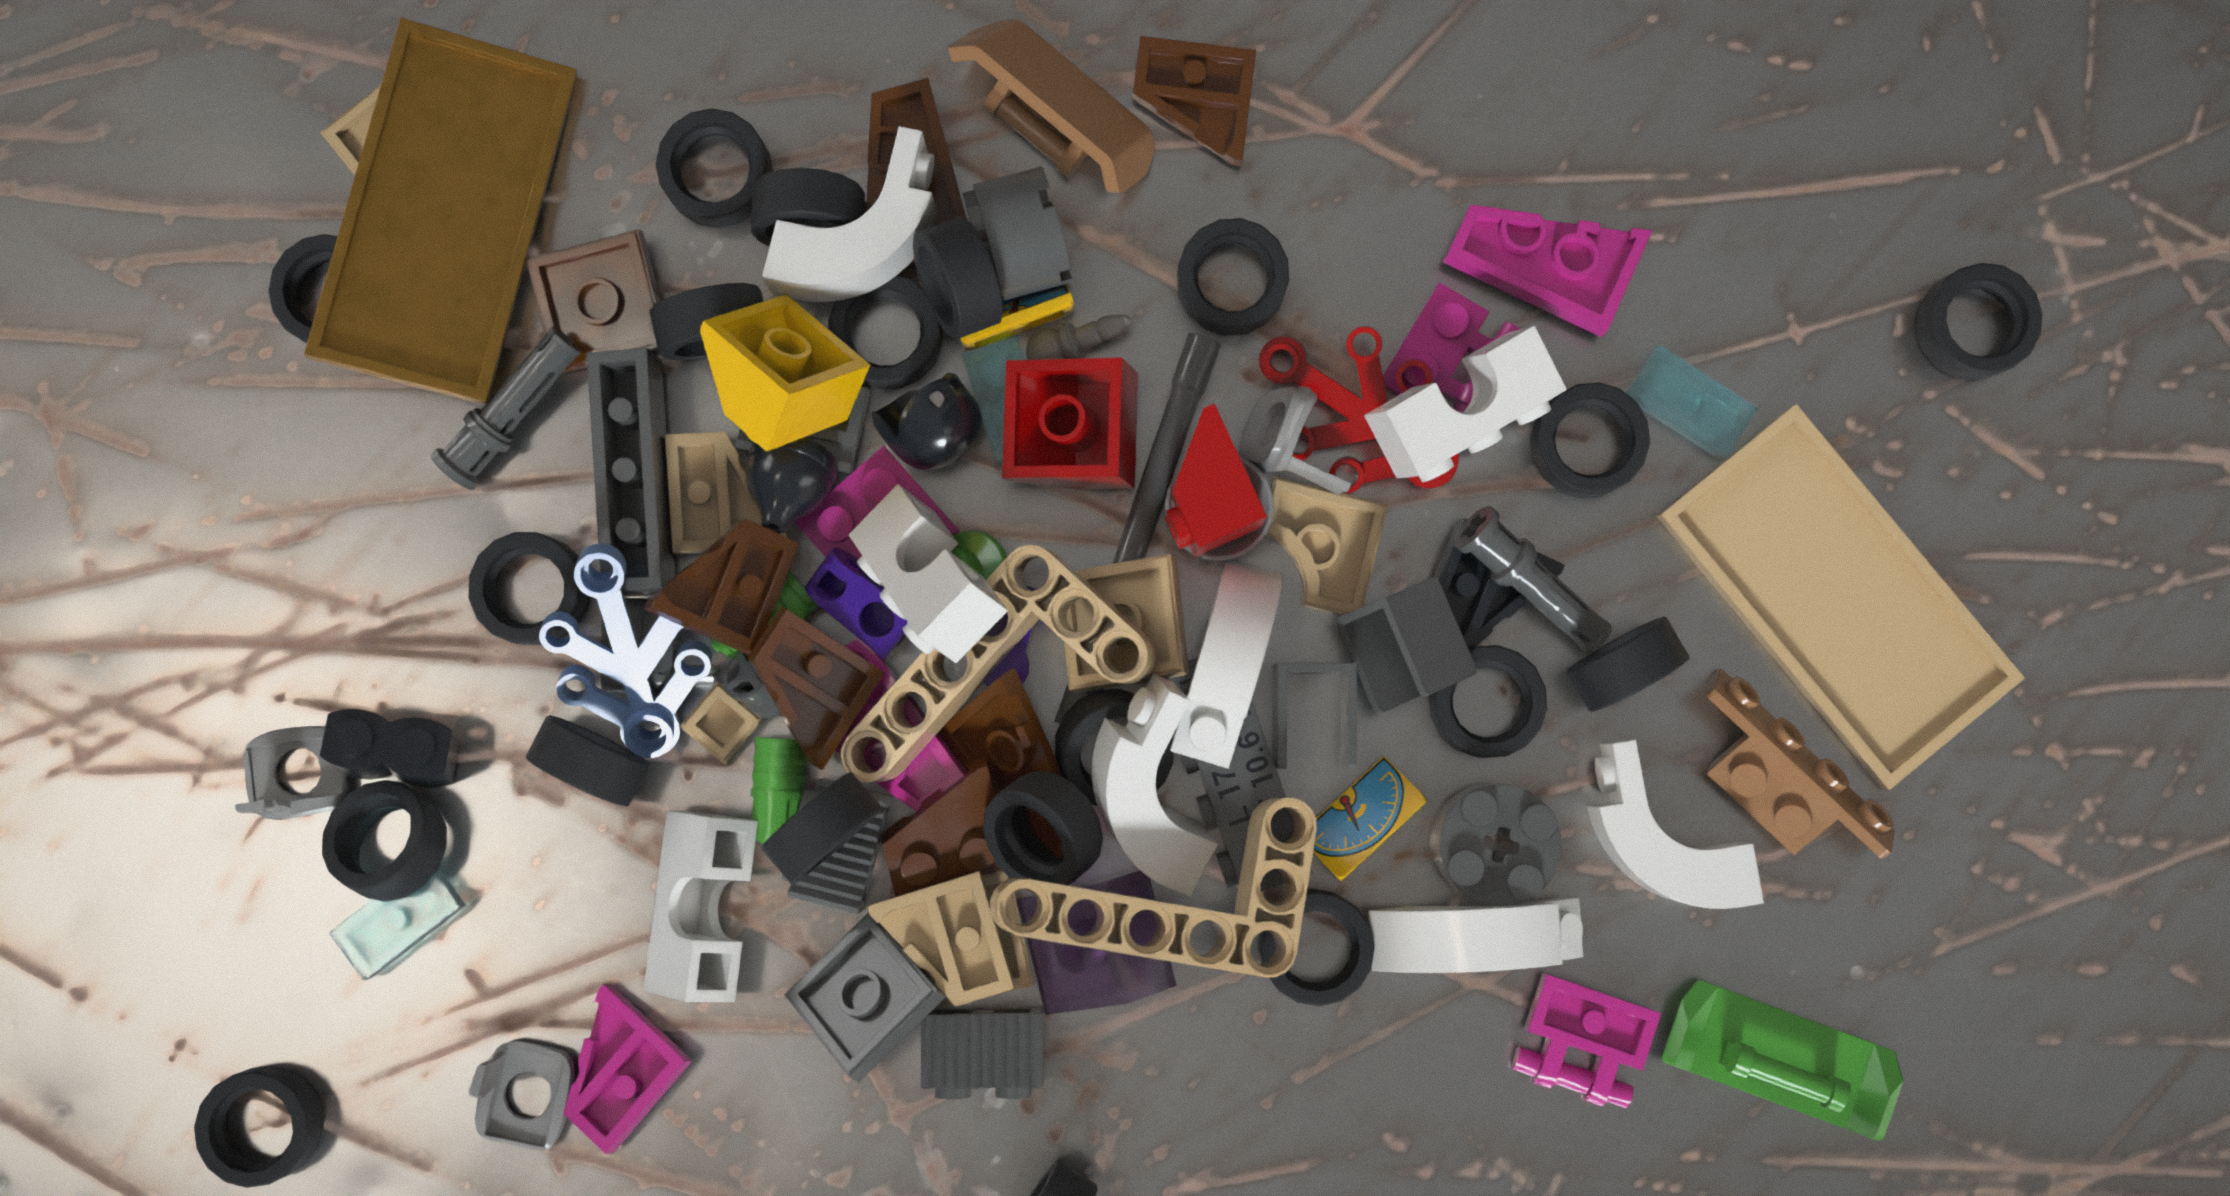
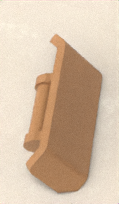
(1064, 98)

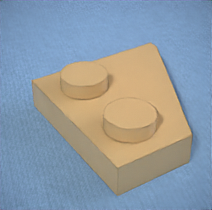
(705, 490)
(950, 937)

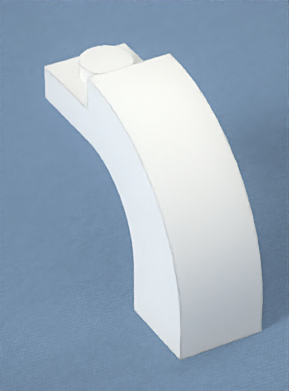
(867, 252)
(1228, 663)
(1124, 773)
(1698, 876)
(1476, 936)

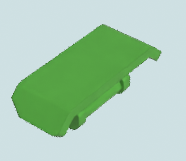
(1785, 1059)

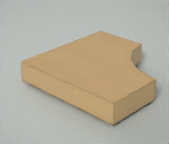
(1329, 540)

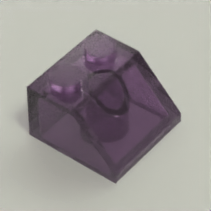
(1095, 978)

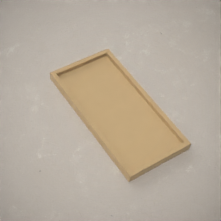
(1840, 597)

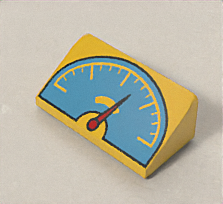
(1024, 314)
(1364, 817)

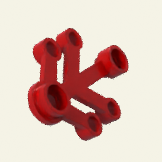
(1347, 404)

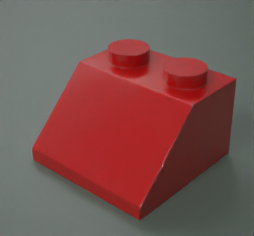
(1070, 423)
(1213, 492)

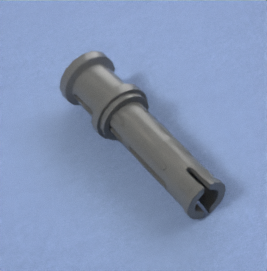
(491, 427)
(1516, 565)

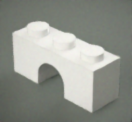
(1509, 382)
(924, 583)
(687, 948)

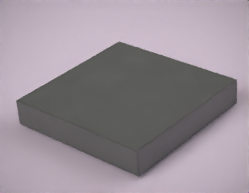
(864, 997)

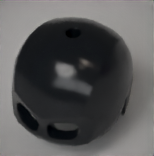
(927, 434)

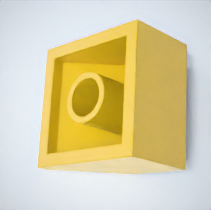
(781, 371)

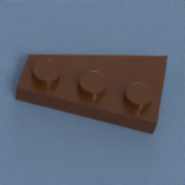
(912, 108)
(1010, 737)

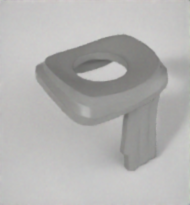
(1278, 453)
(263, 790)
(494, 1117)

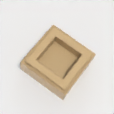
(721, 723)

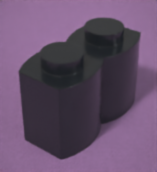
(374, 748)

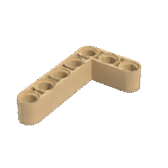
(1025, 608)
(1175, 921)

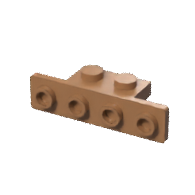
(1784, 781)

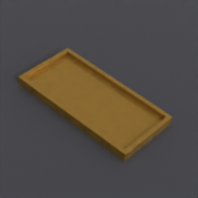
(441, 213)

